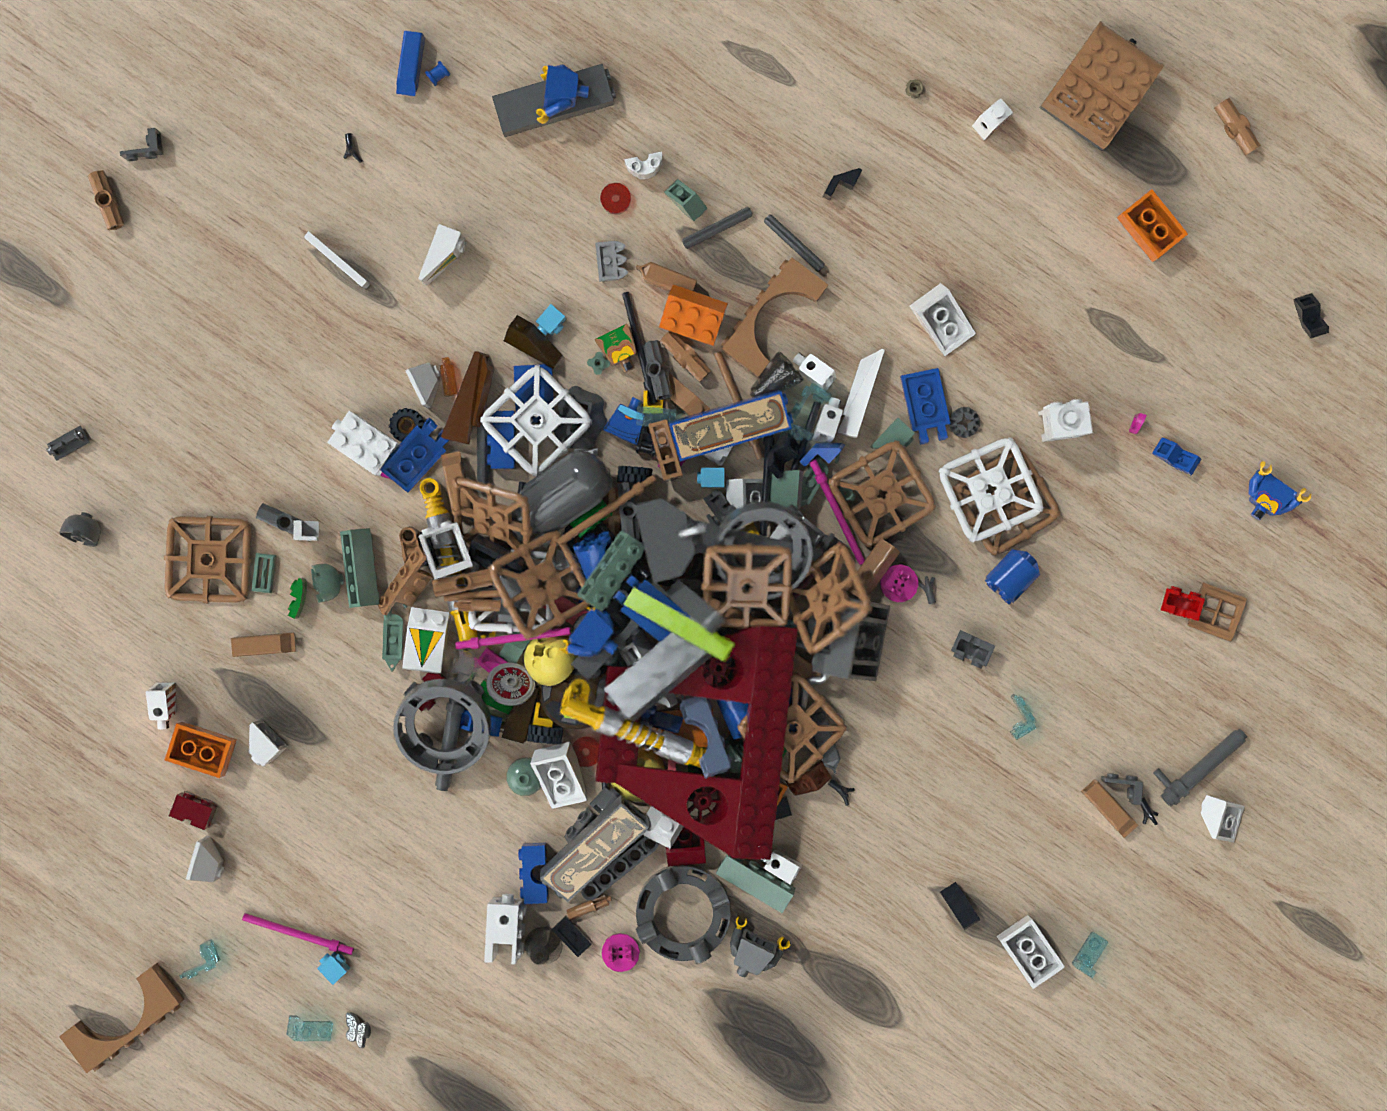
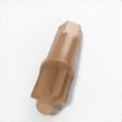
(477, 605)
(589, 906)

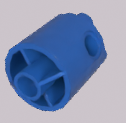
(591, 551)
(1013, 575)
(733, 714)

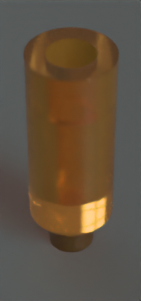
(448, 378)

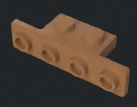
(407, 584)

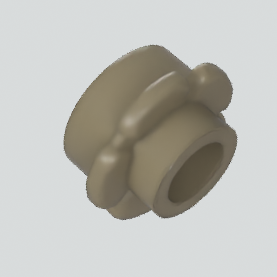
(919, 88)

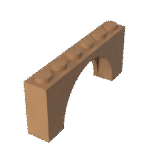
(792, 280)
(93, 1048)

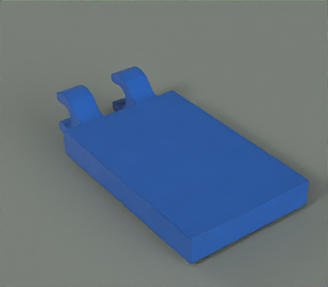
(527, 390)
(926, 403)
(414, 456)
(649, 626)

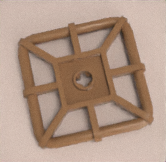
(870, 489)
(484, 509)
(1015, 509)
(217, 551)
(756, 577)
(529, 580)
(837, 603)
(805, 728)

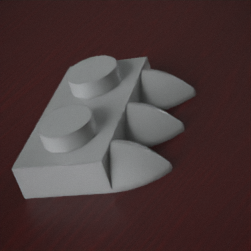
(609, 260)

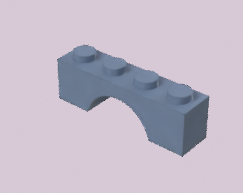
(697, 712)

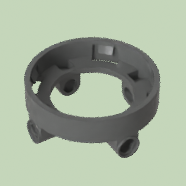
(788, 517)
(419, 747)
(665, 879)

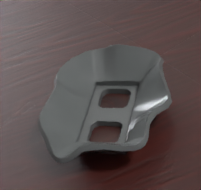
(595, 411)

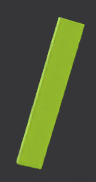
(678, 624)

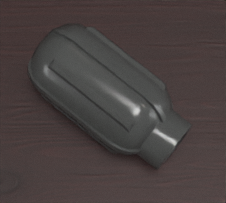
(564, 492)

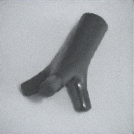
(928, 588)

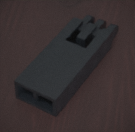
(487, 552)

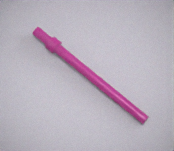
(821, 479)
(476, 642)
(333, 945)

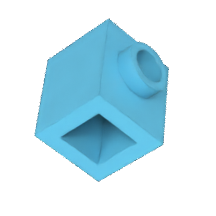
(551, 321)
(711, 477)
(333, 967)

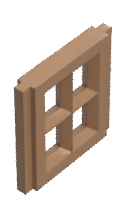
(1222, 595)

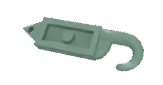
(809, 484)
(392, 639)

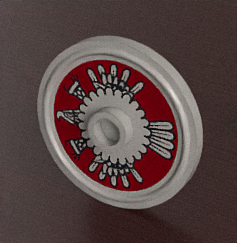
(510, 684)

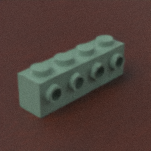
(359, 567)
(611, 571)
(756, 881)

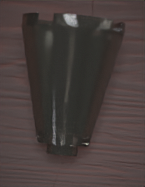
(776, 376)
(543, 946)

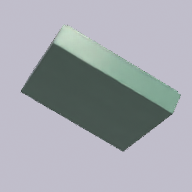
(787, 489)

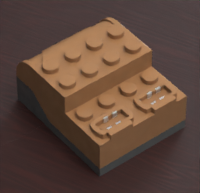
(1101, 86)

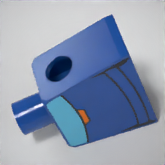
(623, 422)

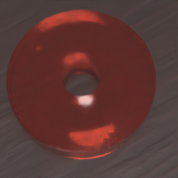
(622, 204)
(589, 743)

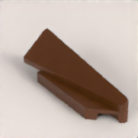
(470, 400)

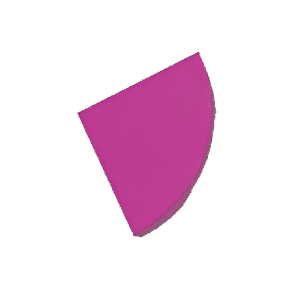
(1137, 423)

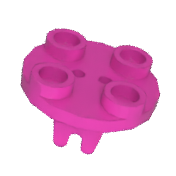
(894, 591)
(611, 952)

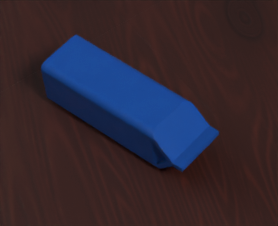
(410, 63)

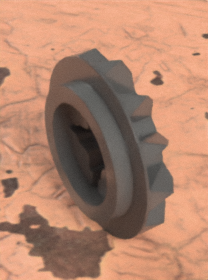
(960, 430)

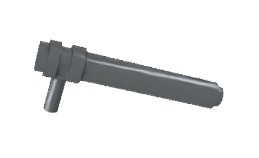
(450, 739)
(1180, 788)

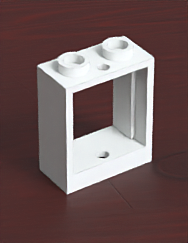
(430, 532)

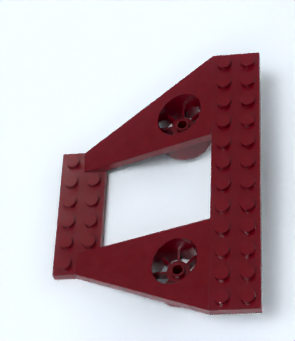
(746, 806)

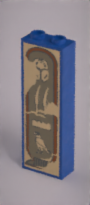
(730, 425)

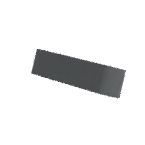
(695, 607)
(616, 874)

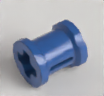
(437, 73)

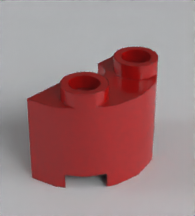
(1182, 604)

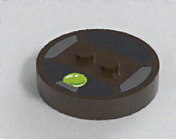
(552, 697)

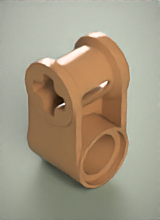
(408, 546)

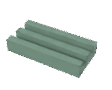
(264, 571)

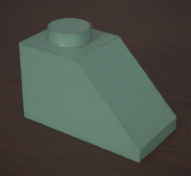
(686, 200)
(896, 431)
(513, 651)

